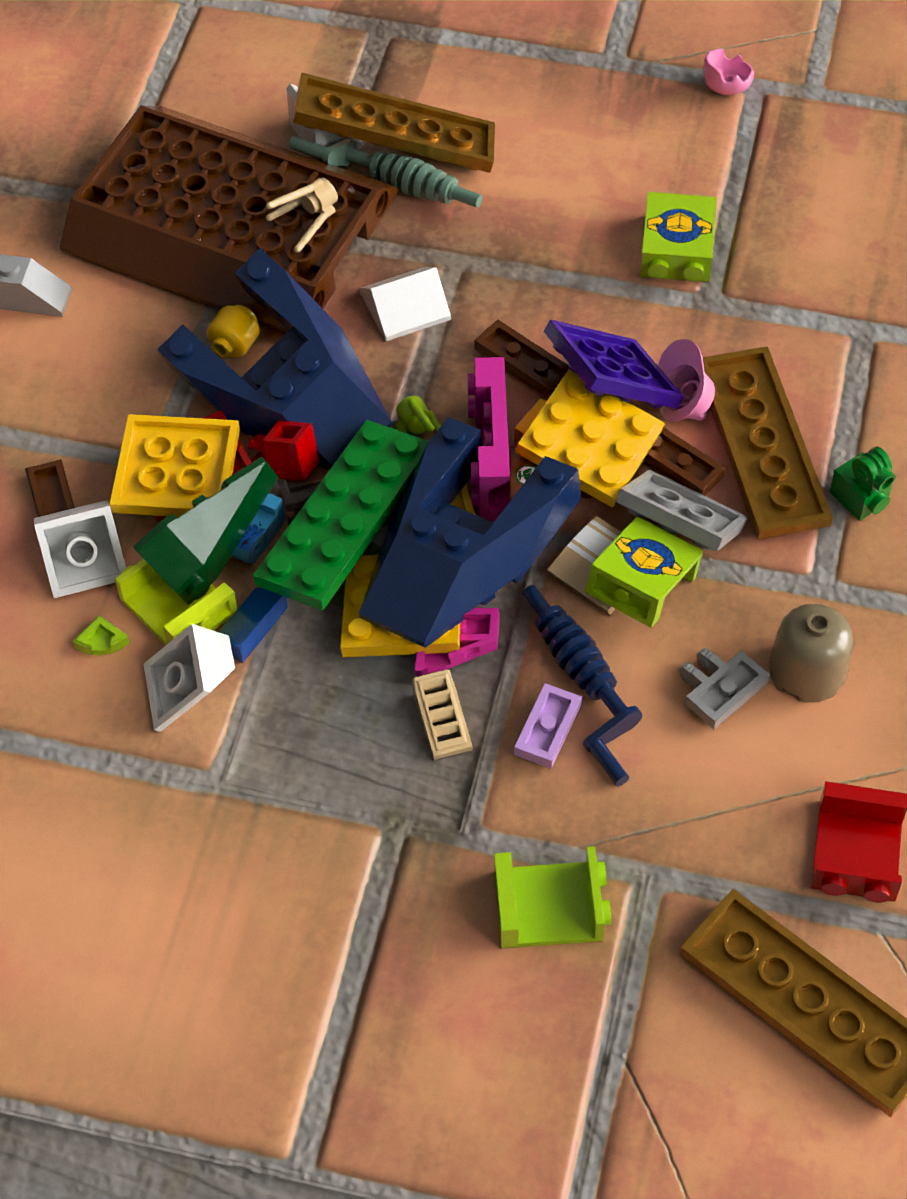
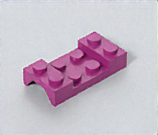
(489, 409)

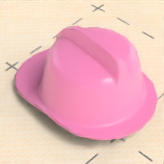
(685, 369)

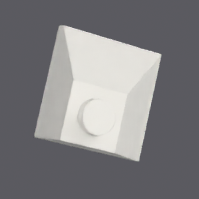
(186, 672)

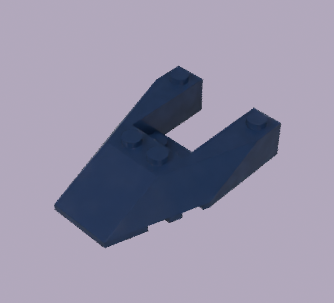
(300, 379)
(448, 560)

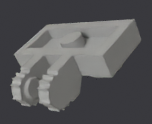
(726, 688)

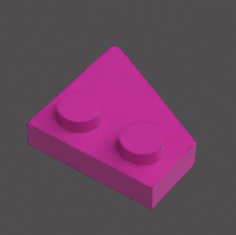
(477, 637)

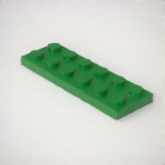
(341, 516)

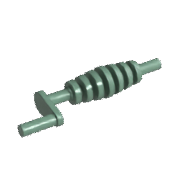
(408, 174)

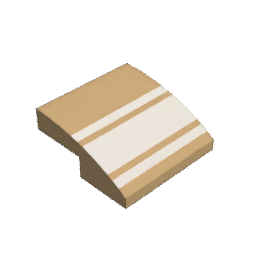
(575, 560)

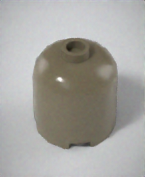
(811, 652)

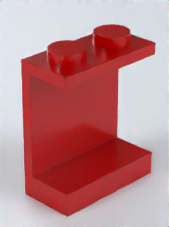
(859, 842)

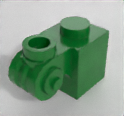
(864, 483)

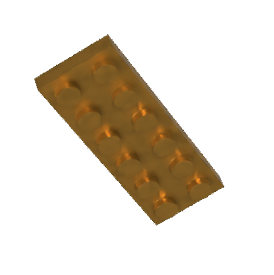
(395, 123)
(765, 444)
(804, 998)

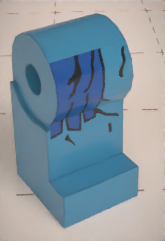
(261, 530)

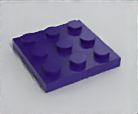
(613, 365)

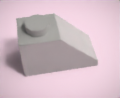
(31, 287)

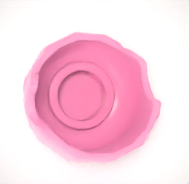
(725, 74)

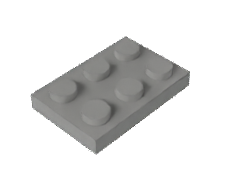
(682, 510)

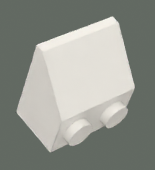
(80, 548)

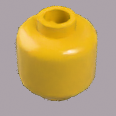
(232, 331)

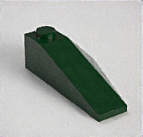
(198, 544)

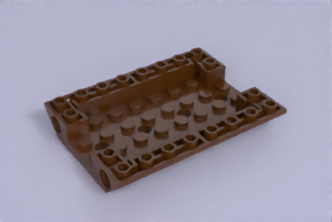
(196, 240)

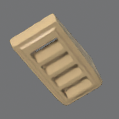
(437, 690)

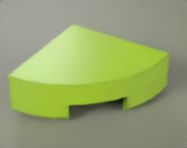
(100, 638)

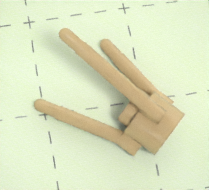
(315, 197)

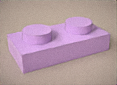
(547, 726)

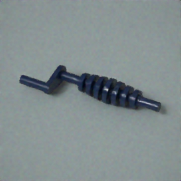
(584, 663)

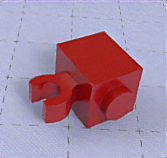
(288, 449)

